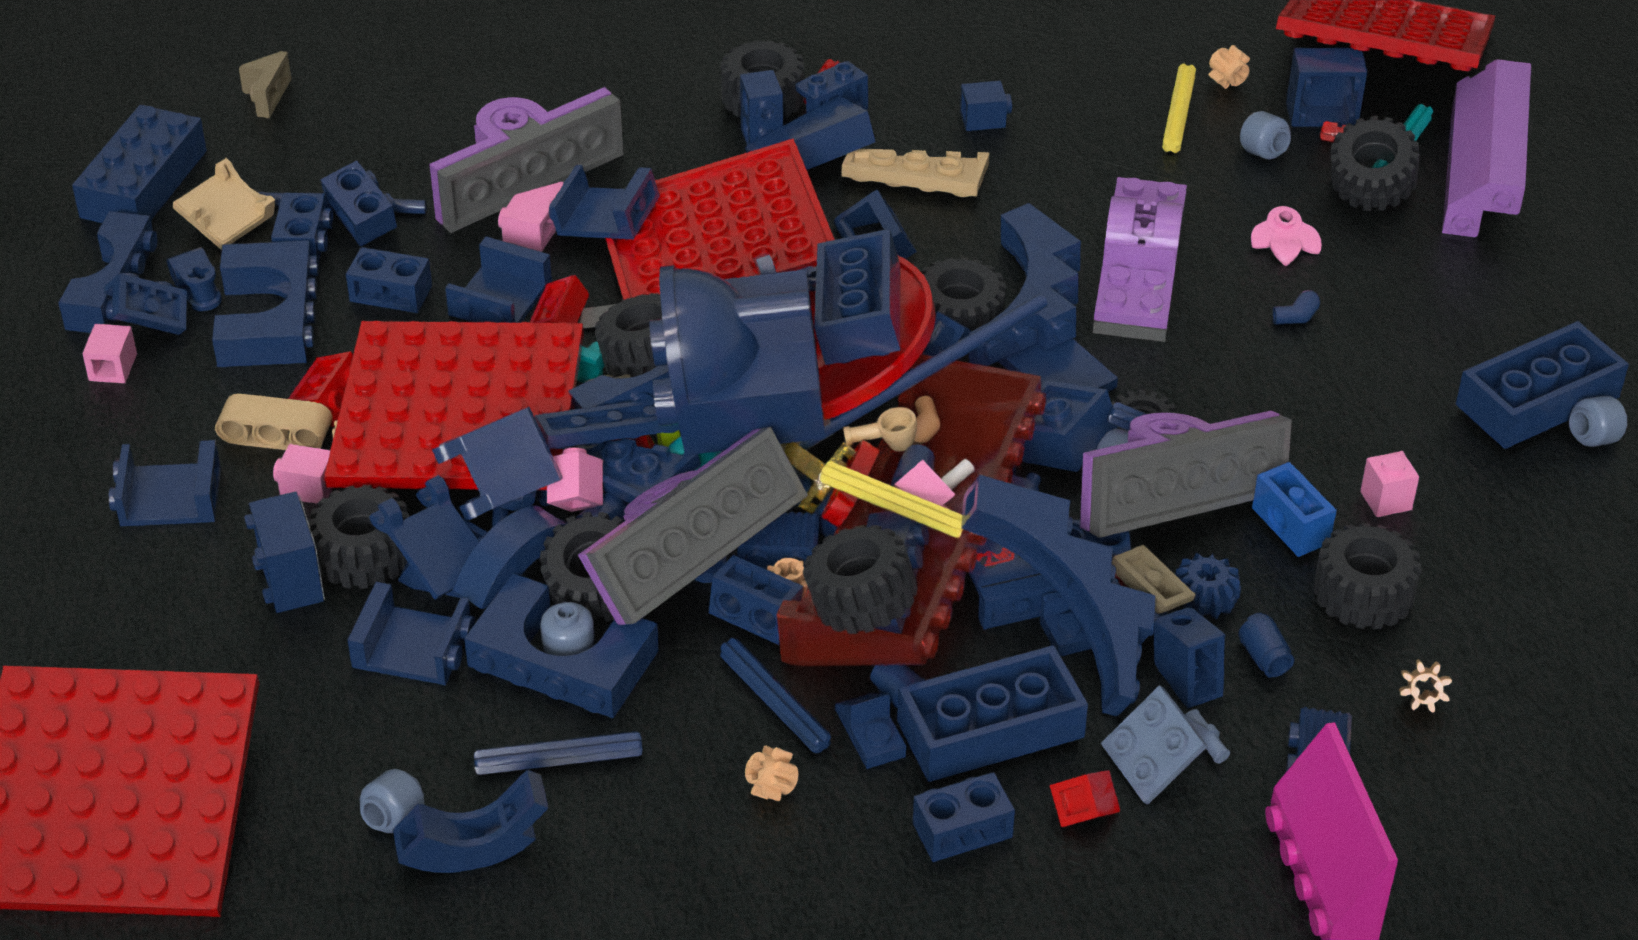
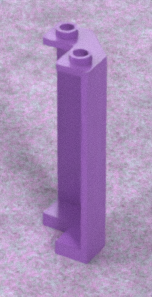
(1487, 146)

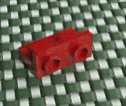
(325, 382)

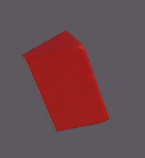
(561, 302)

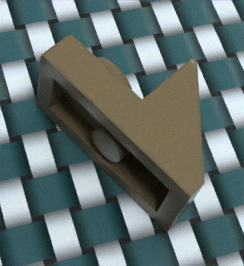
(266, 81)
(1146, 573)

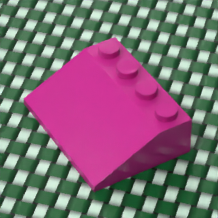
(1333, 841)

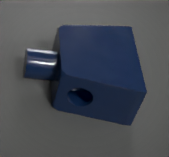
(1190, 655)

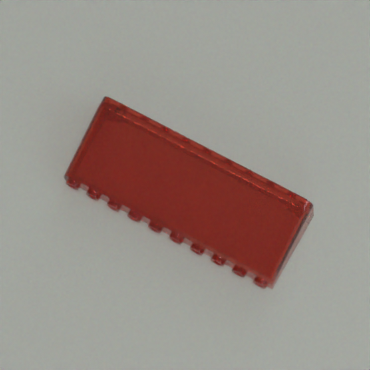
(982, 419)

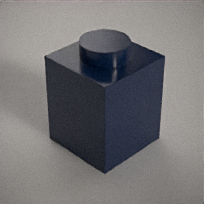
(984, 105)

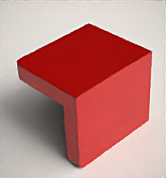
(1085, 798)

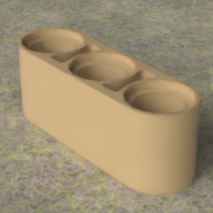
(273, 422)

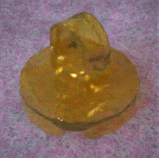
(812, 468)

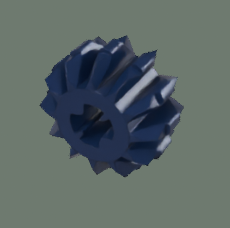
(1213, 582)

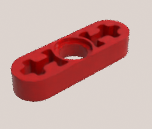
(841, 503)

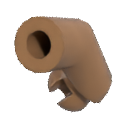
(927, 420)

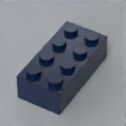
(140, 164)
(857, 297)
(1539, 383)
(991, 713)

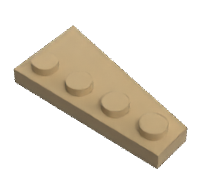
(918, 170)

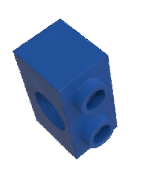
(1293, 508)

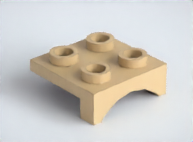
(225, 206)

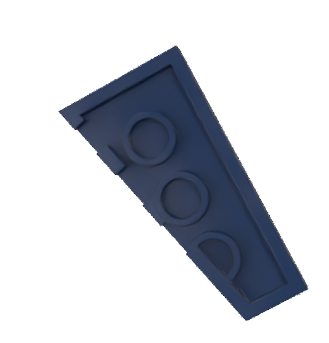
(635, 469)

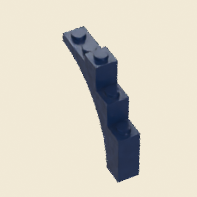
(1051, 266)
(1080, 570)

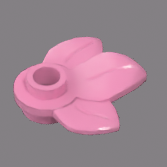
(1287, 237)

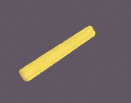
(1179, 108)
(892, 499)

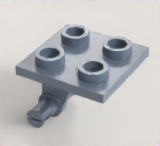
(1160, 743)

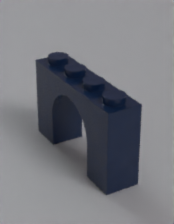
(276, 334)
(592, 679)

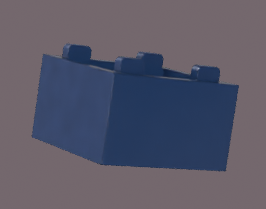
(1325, 86)
(1069, 425)
(285, 552)

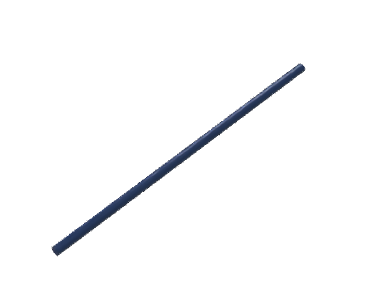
(936, 363)

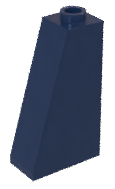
(824, 132)

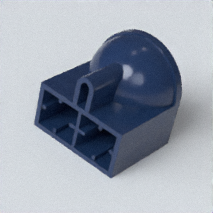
(736, 358)

